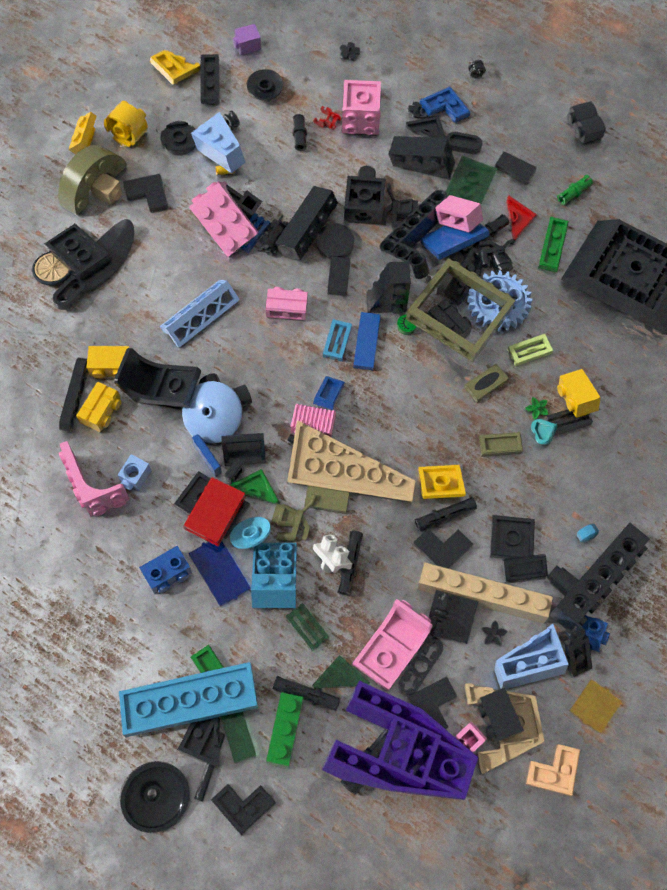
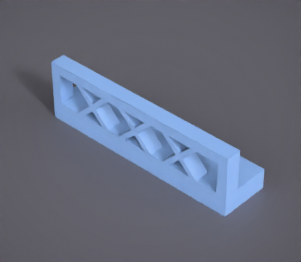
(194, 307)

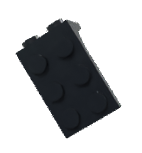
(156, 382)

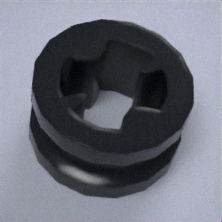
(476, 68)
(231, 120)

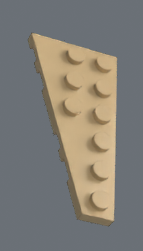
(333, 465)

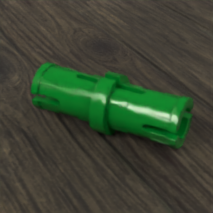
(575, 189)

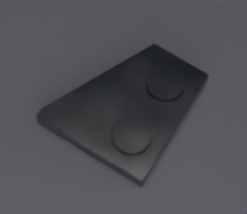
(203, 741)

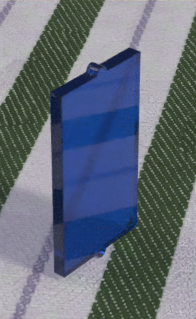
(219, 572)

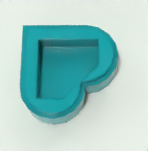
(544, 431)

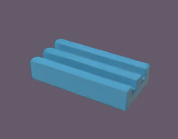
(333, 355)

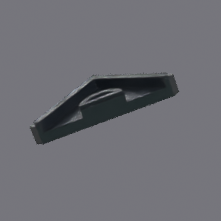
(427, 127)

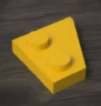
(173, 66)

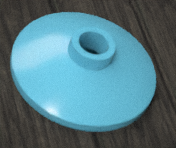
(250, 532)

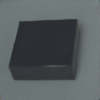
(234, 471)

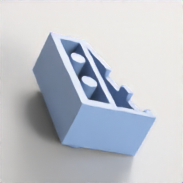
(218, 143)
(533, 661)

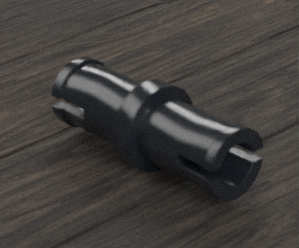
(299, 132)

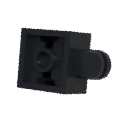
(364, 197)

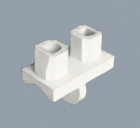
(331, 555)

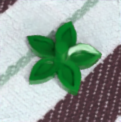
(537, 408)

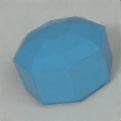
(588, 533)

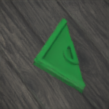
(257, 486)

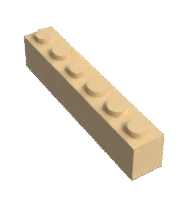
(489, 593)

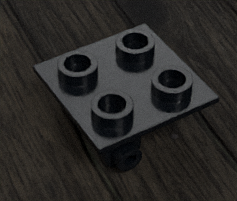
(452, 616)

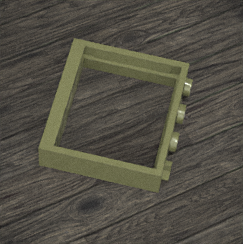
(445, 334)

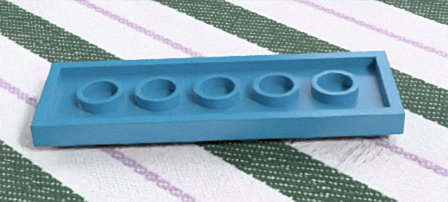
(188, 699)

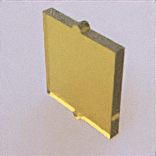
(595, 706)

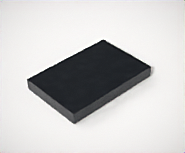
(77, 251)
(192, 493)

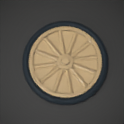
(49, 270)

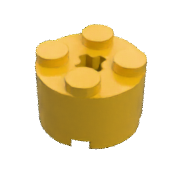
(126, 124)

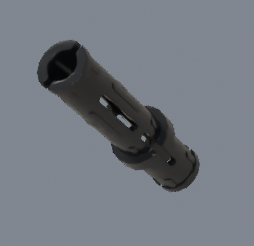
(493, 227)
(436, 517)
(348, 575)
(332, 701)

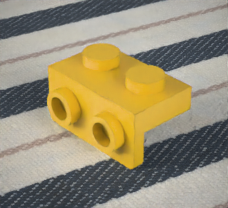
(83, 133)

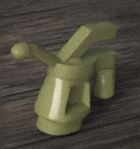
(290, 517)

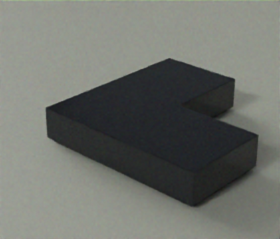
(148, 187)
(442, 553)
(433, 697)
(243, 813)

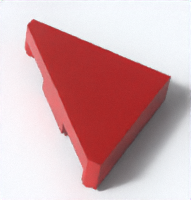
(519, 217)

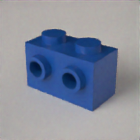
(166, 570)

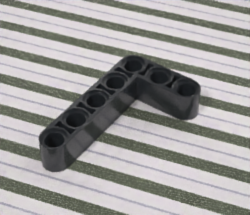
(400, 242)

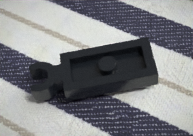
(578, 651)

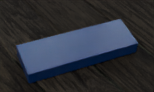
(366, 341)

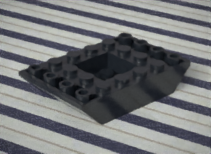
(606, 273)

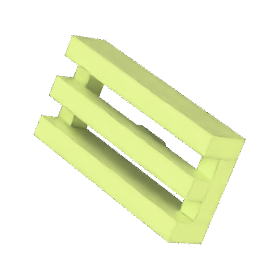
(518, 361)

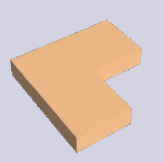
(560, 776)

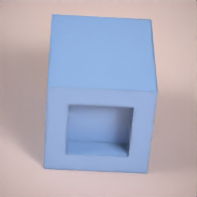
(134, 464)

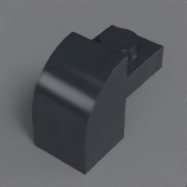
(247, 202)

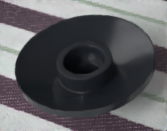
(264, 84)

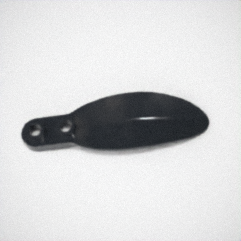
(117, 243)

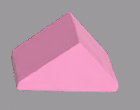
(471, 737)

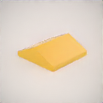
(441, 481)

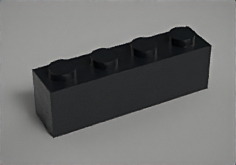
(306, 223)

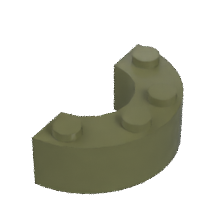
(82, 172)

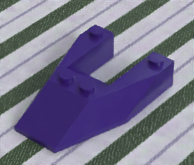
(416, 753)

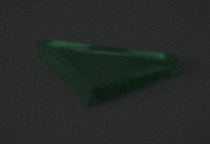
(339, 675)

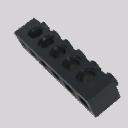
(566, 612)

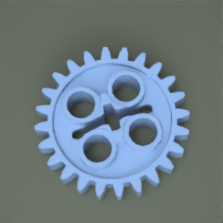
(506, 285)

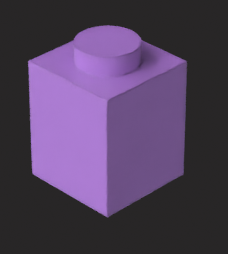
(247, 39)

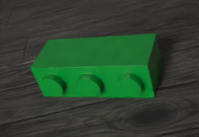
(284, 730)

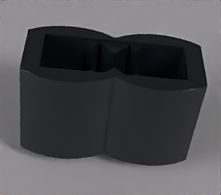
(586, 122)

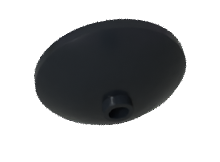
(161, 809)

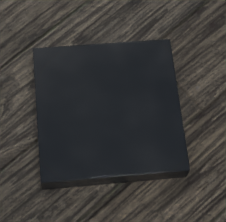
(511, 537)

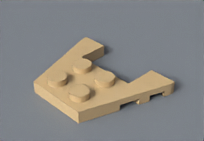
(528, 714)

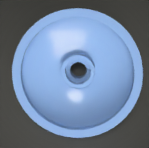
(224, 412)

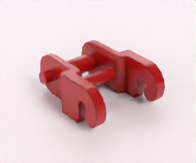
(336, 117)

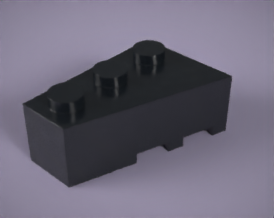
(423, 155)
(391, 291)

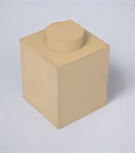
(106, 189)

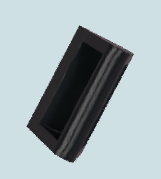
(246, 447)

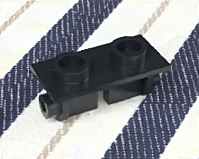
(268, 241)

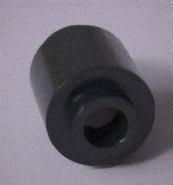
(562, 580)

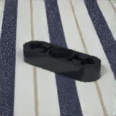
(434, 656)

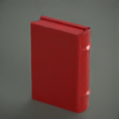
(214, 511)

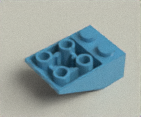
(274, 575)

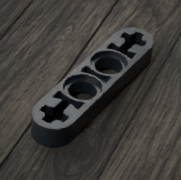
(73, 395)

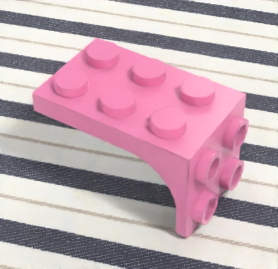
(361, 107)
(223, 218)
(94, 500)
(393, 644)

